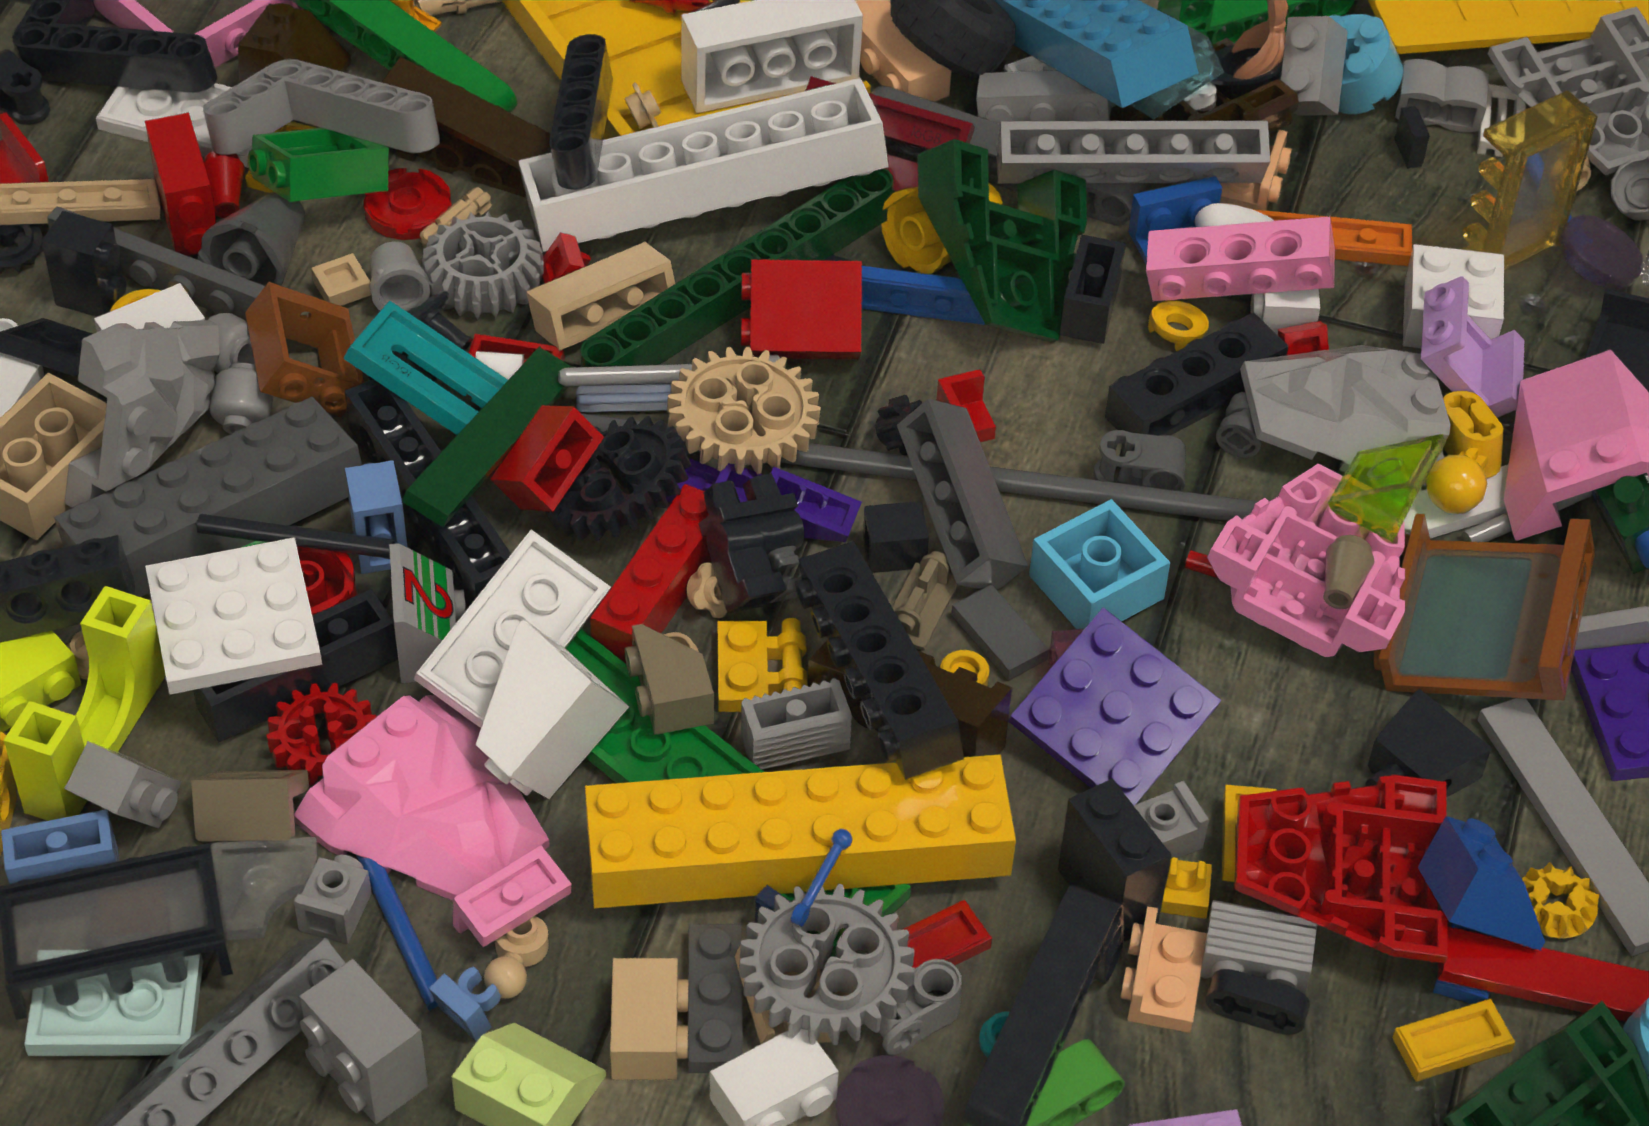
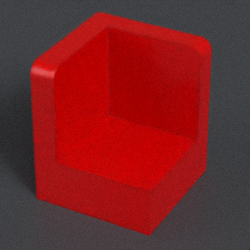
(967, 392)

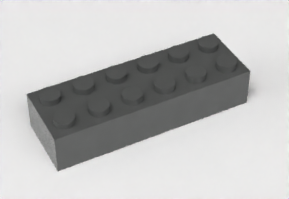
(261, 473)

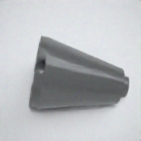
(255, 240)

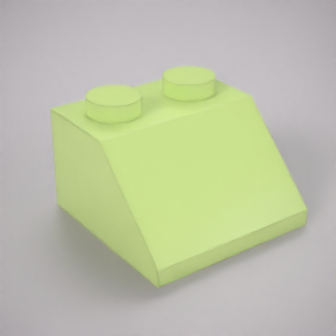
(523, 1080)

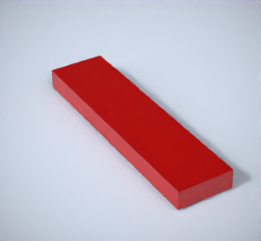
(1542, 974)

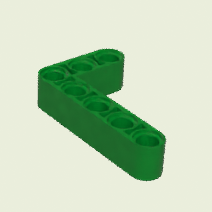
(1233, 17)

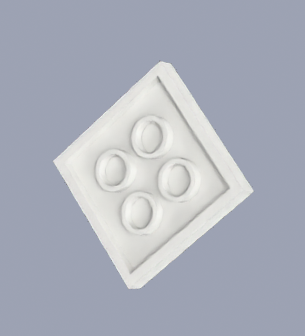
(232, 615)

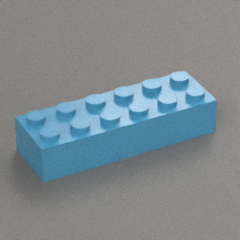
(1105, 45)

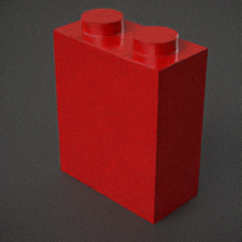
(181, 181)
(803, 309)

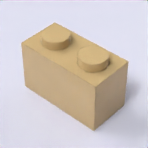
(646, 1019)

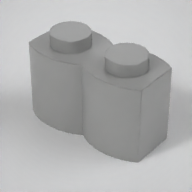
(1443, 95)

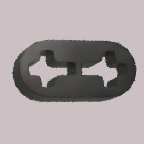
(1257, 1002)

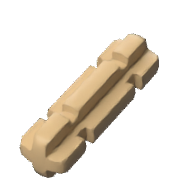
(475, 202)

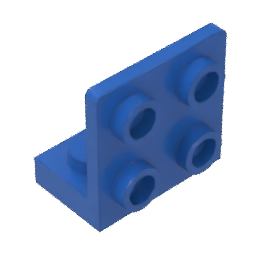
(1170, 208)

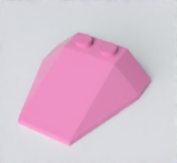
(1572, 436)

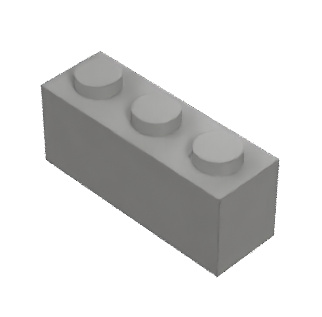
(1038, 98)

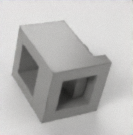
(1176, 820)
(333, 898)

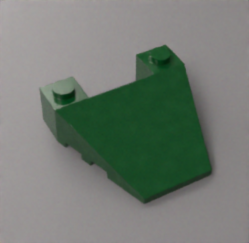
(1006, 256)

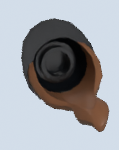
(1256, 55)

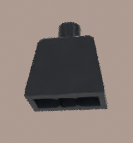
(1430, 745)

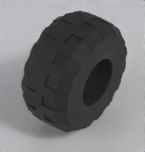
(958, 34)

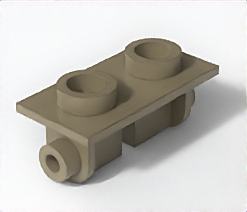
(925, 598)

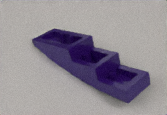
(822, 510)

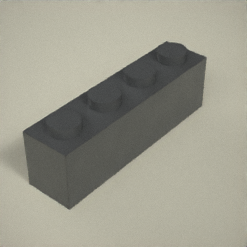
(962, 495)

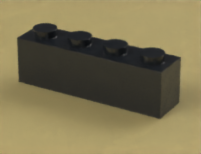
(352, 642)

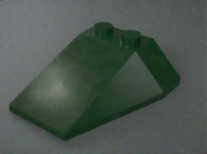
(1571, 1078)

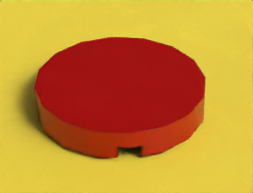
(408, 205)

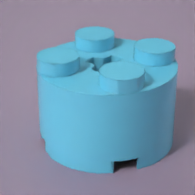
(1370, 64)

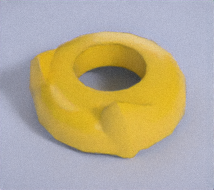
(1182, 313)

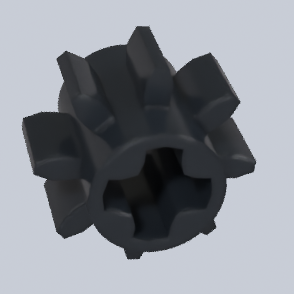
(889, 417)

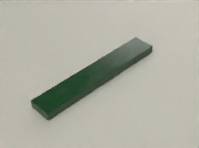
(486, 439)

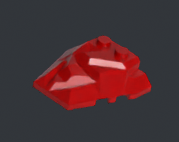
(1348, 860)

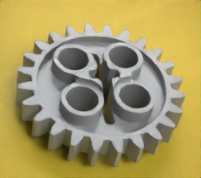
(871, 980)

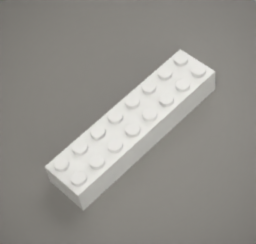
(712, 163)

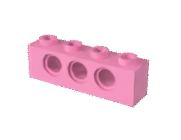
(1241, 259)

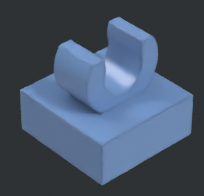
(462, 1005)

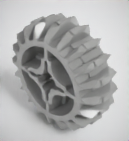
(483, 263)

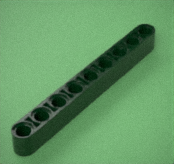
(715, 290)

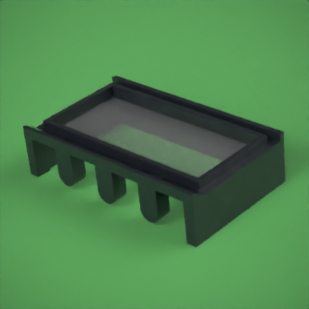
(111, 922)

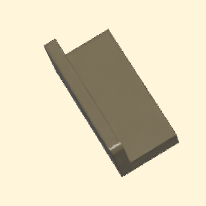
(246, 804)

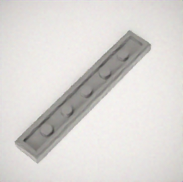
(1572, 818)

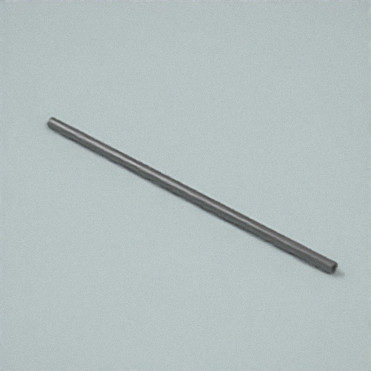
(1019, 481)

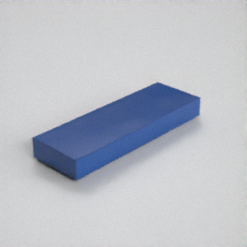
(917, 295)

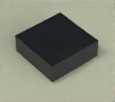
(1411, 137)

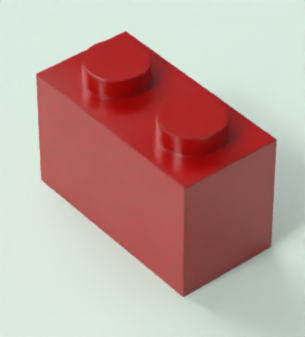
(547, 458)

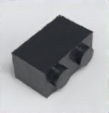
(84, 264)
(1092, 289)

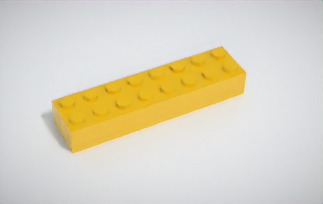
(777, 828)

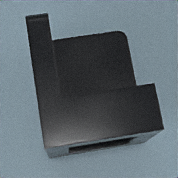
(894, 536)

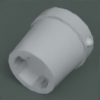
(397, 277)

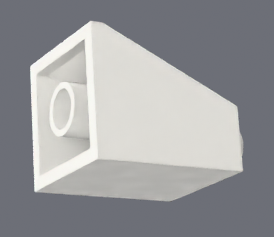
(544, 714)

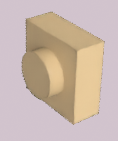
(341, 280)

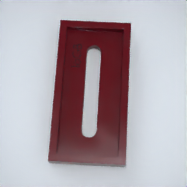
(912, 127)

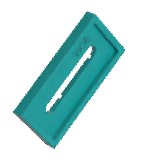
(400, 331)

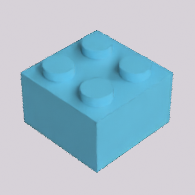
(1099, 564)

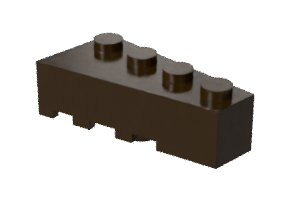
(978, 708)

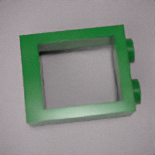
(318, 164)

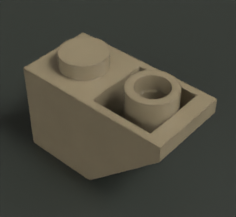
(672, 681)

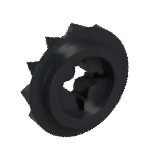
(27, 242)

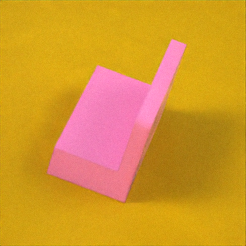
(510, 896)

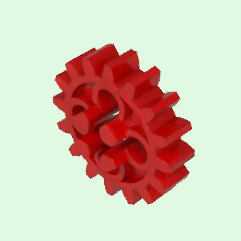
(299, 721)

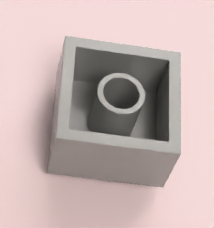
(363, 1042)

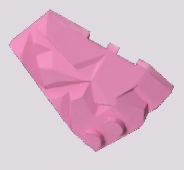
(1279, 569)
(420, 800)

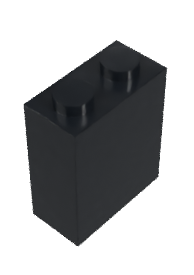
(1114, 852)

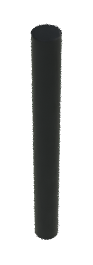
(303, 536)

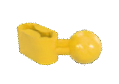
(1473, 454)

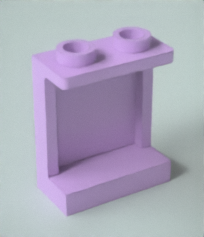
(1464, 354)

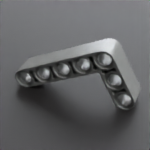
(323, 99)

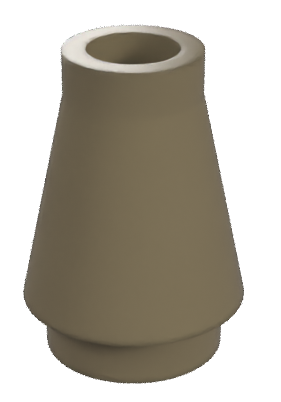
(1346, 569)

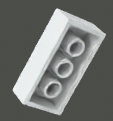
(767, 49)

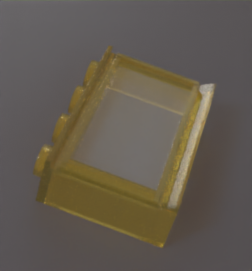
(1539, 180)

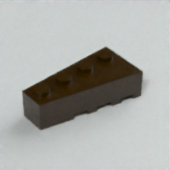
(472, 131)

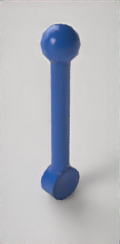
(841, 840)

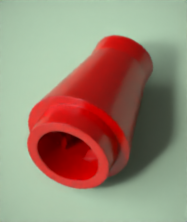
(226, 181)

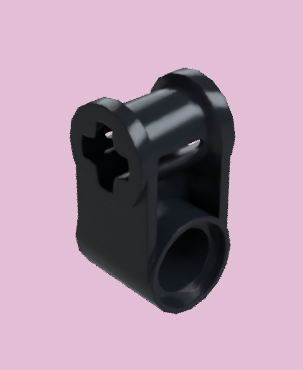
(21, 90)

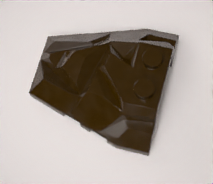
(1267, 103)

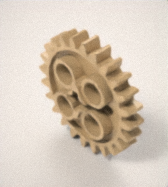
(743, 410)

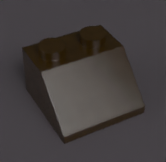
(288, 34)

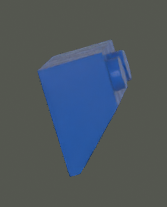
(1479, 883)

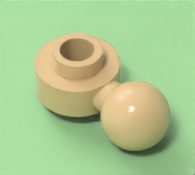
(515, 951)

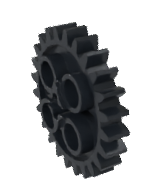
(643, 459)

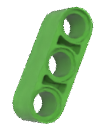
(1076, 1087)

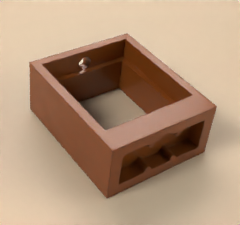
(327, 326)

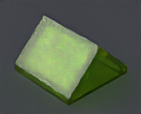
(1385, 484)

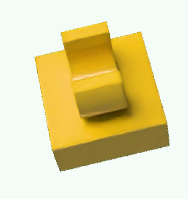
(1187, 888)

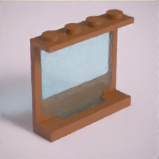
(1488, 615)

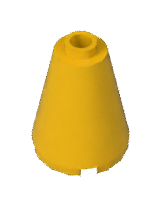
(911, 233)

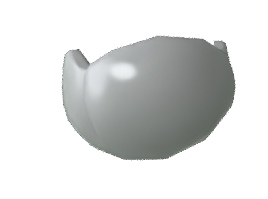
(1631, 189)

